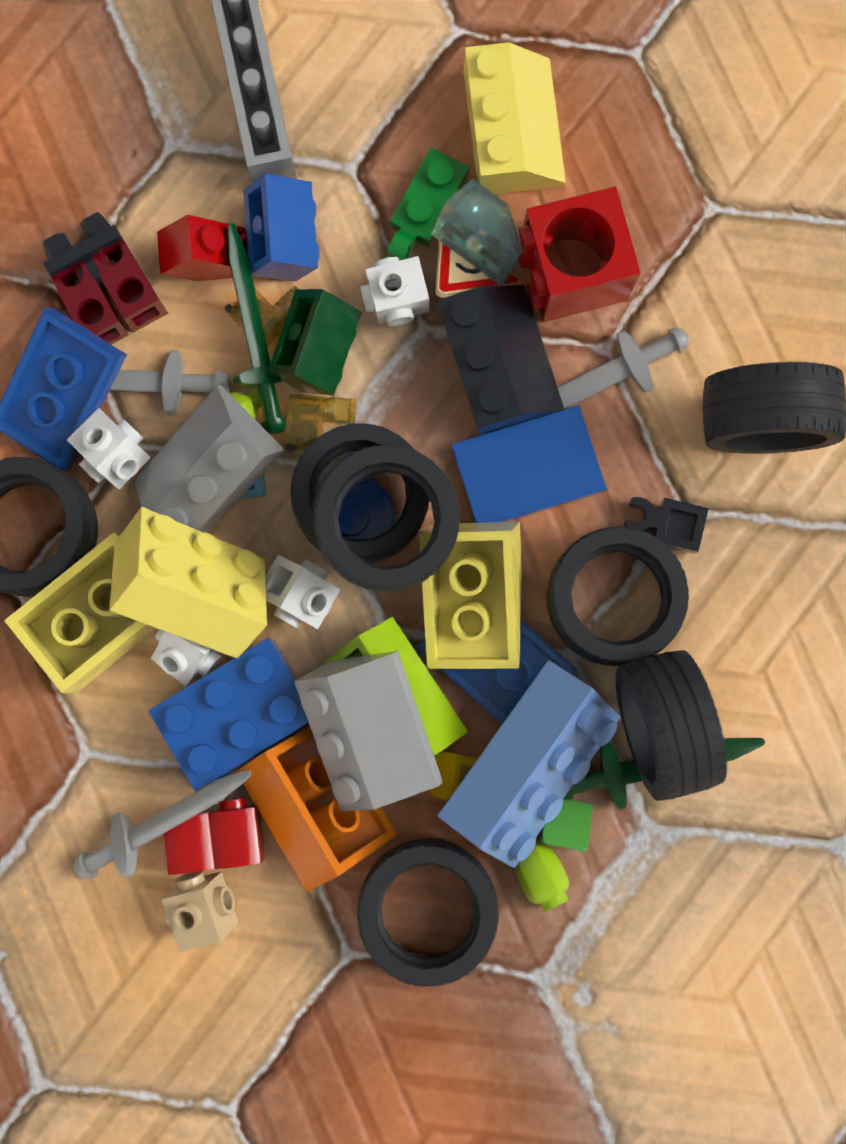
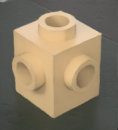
(200, 910)

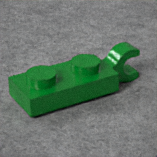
(424, 200)

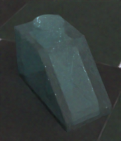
(480, 231)

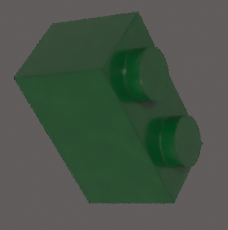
(314, 342)

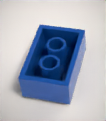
(232, 714)

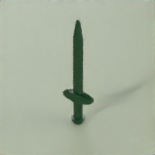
(255, 336)
(616, 774)

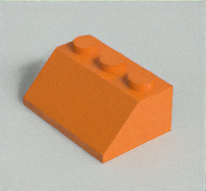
(304, 816)

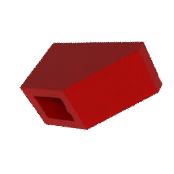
(196, 249)

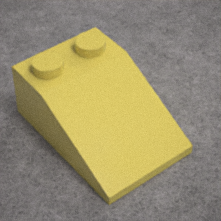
(475, 599)

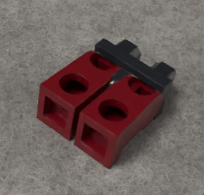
(100, 266)

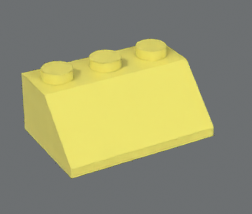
(512, 118)

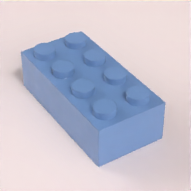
(531, 765)

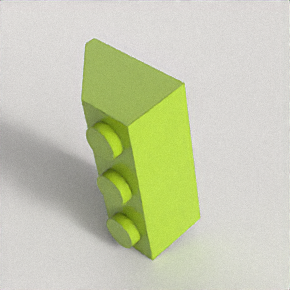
(436, 713)

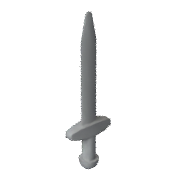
(631, 363)
(169, 382)
(126, 839)

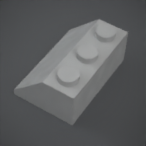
(207, 463)
(368, 731)

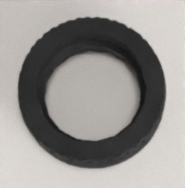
(774, 408)
(333, 444)
(374, 461)
(79, 528)
(663, 565)
(671, 725)
(435, 969)

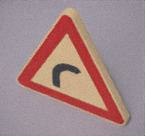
(458, 275)

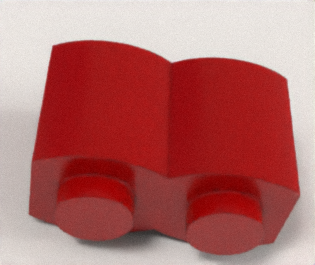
(216, 839)

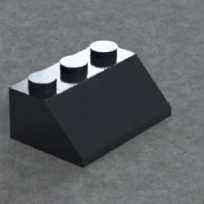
(500, 356)

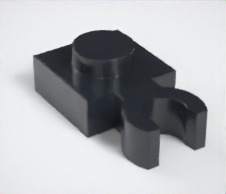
(675, 523)

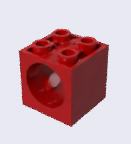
(589, 218)

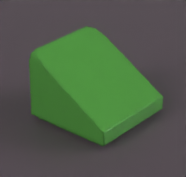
(570, 826)

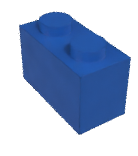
(281, 227)

